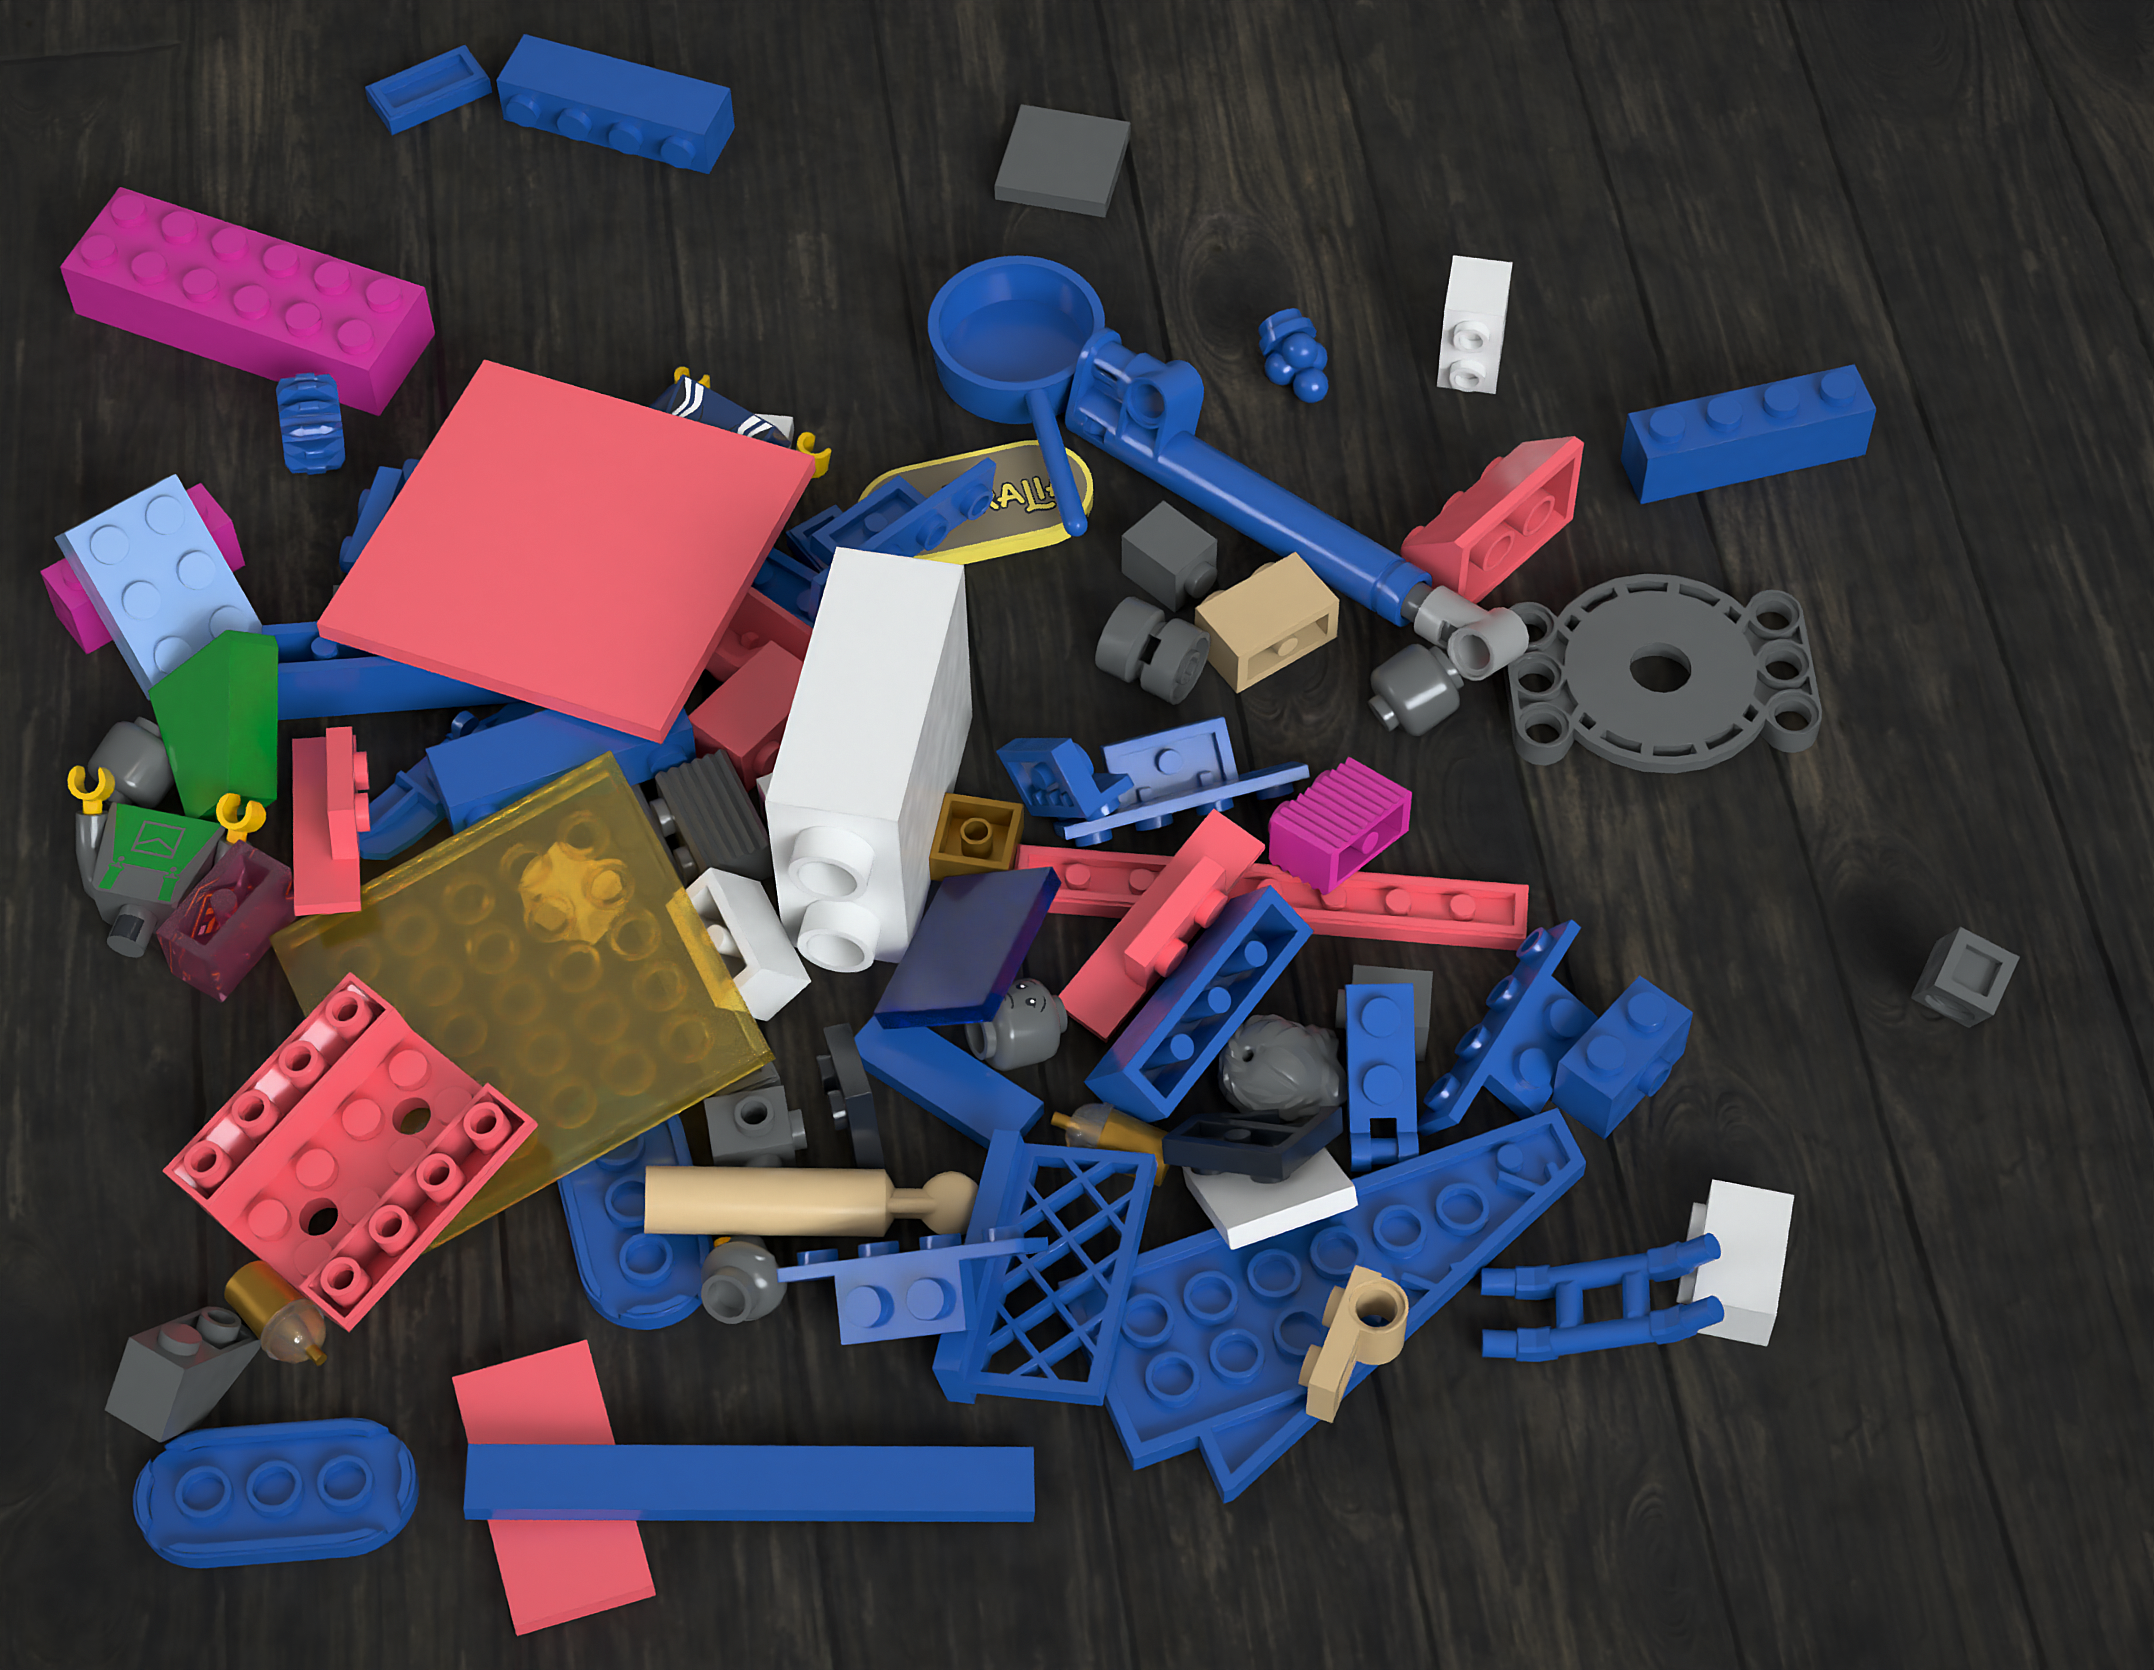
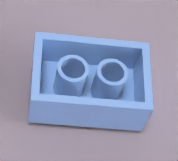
(157, 580)

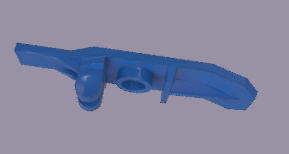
(411, 803)

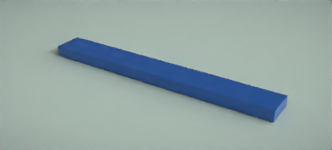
(749, 1483)

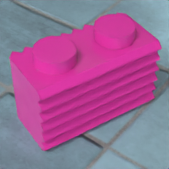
(1338, 825)

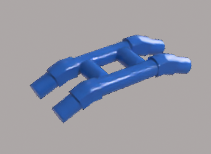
(1567, 1286)

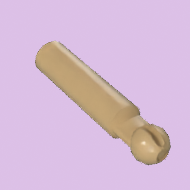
(799, 1201)

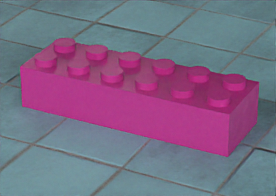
(247, 299)

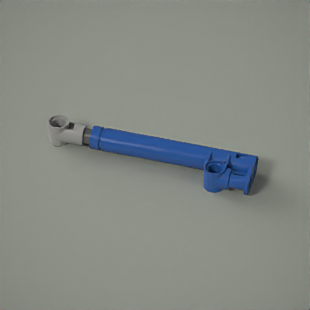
(1149, 420)

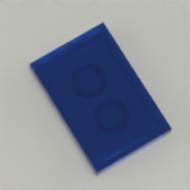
(968, 948)

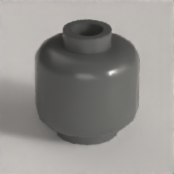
(1415, 689)
(136, 761)

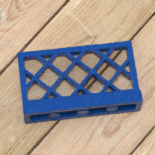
(1004, 1201)

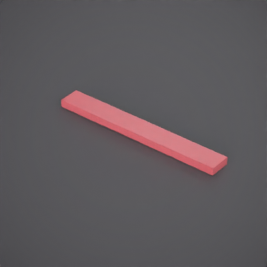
(1360, 907)

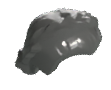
(1290, 1070)

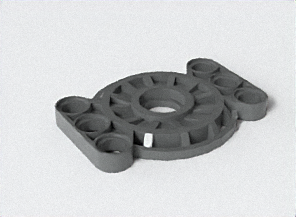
(1675, 731)

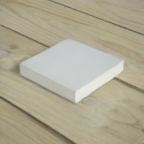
(1256, 1211)

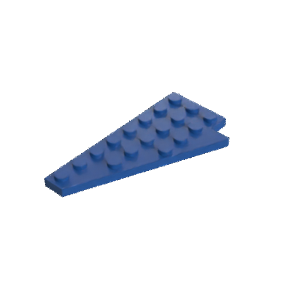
(1223, 1332)

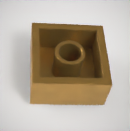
(975, 836)

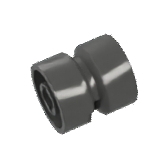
(1146, 647)

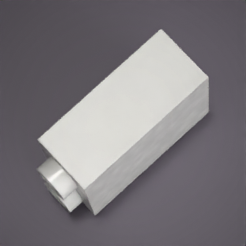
(869, 757)

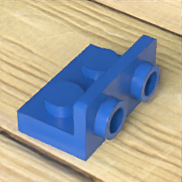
(1060, 779)

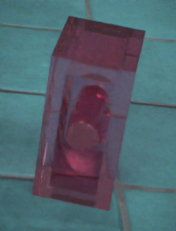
(228, 920)

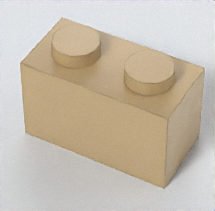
(1267, 621)

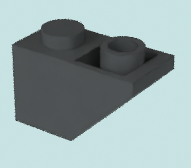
(180, 1371)

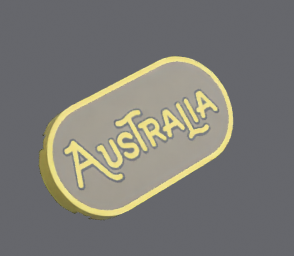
(1022, 505)

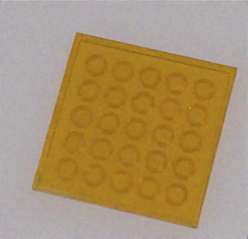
(551, 967)

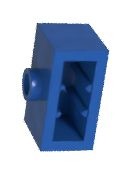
(1622, 1057)

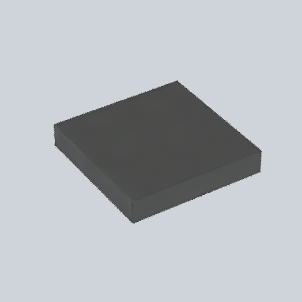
(1062, 160)

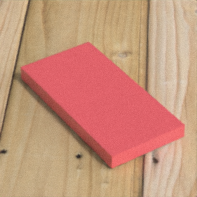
(553, 1566)

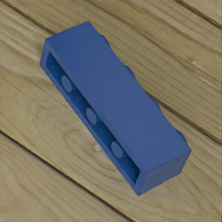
(616, 104)
(1747, 434)
(337, 680)
(518, 757)
(1199, 1006)

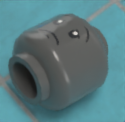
(1023, 1029)

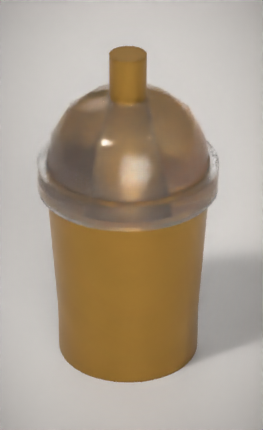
(1110, 1129)
(277, 1314)

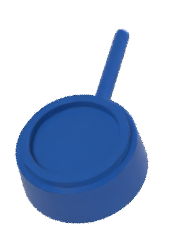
(1010, 351)

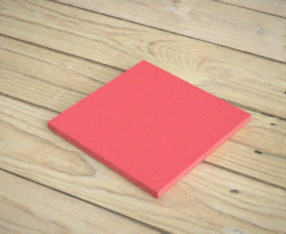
(569, 550)

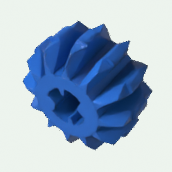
(310, 423)

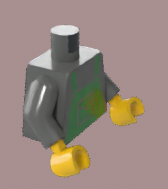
(147, 860)

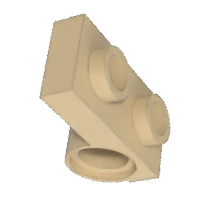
(1350, 1340)

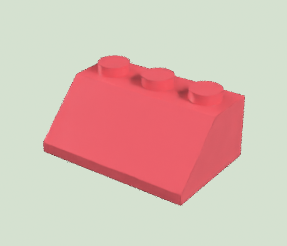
(1499, 518)

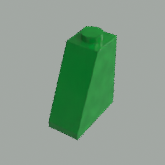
(222, 723)

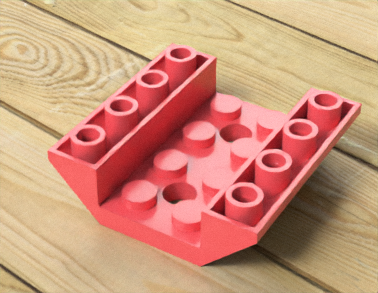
(326, 1133)

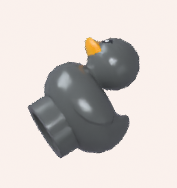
(740, 1280)

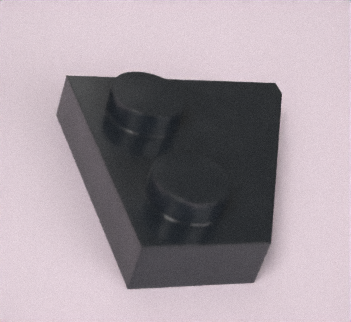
(850, 1096)
(1249, 1143)

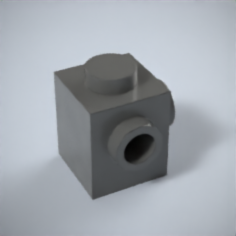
(754, 1129)

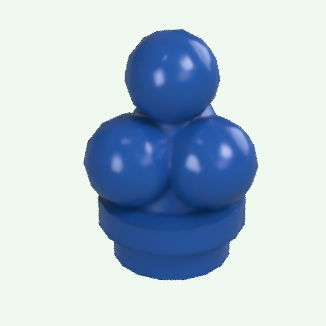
(1294, 354)

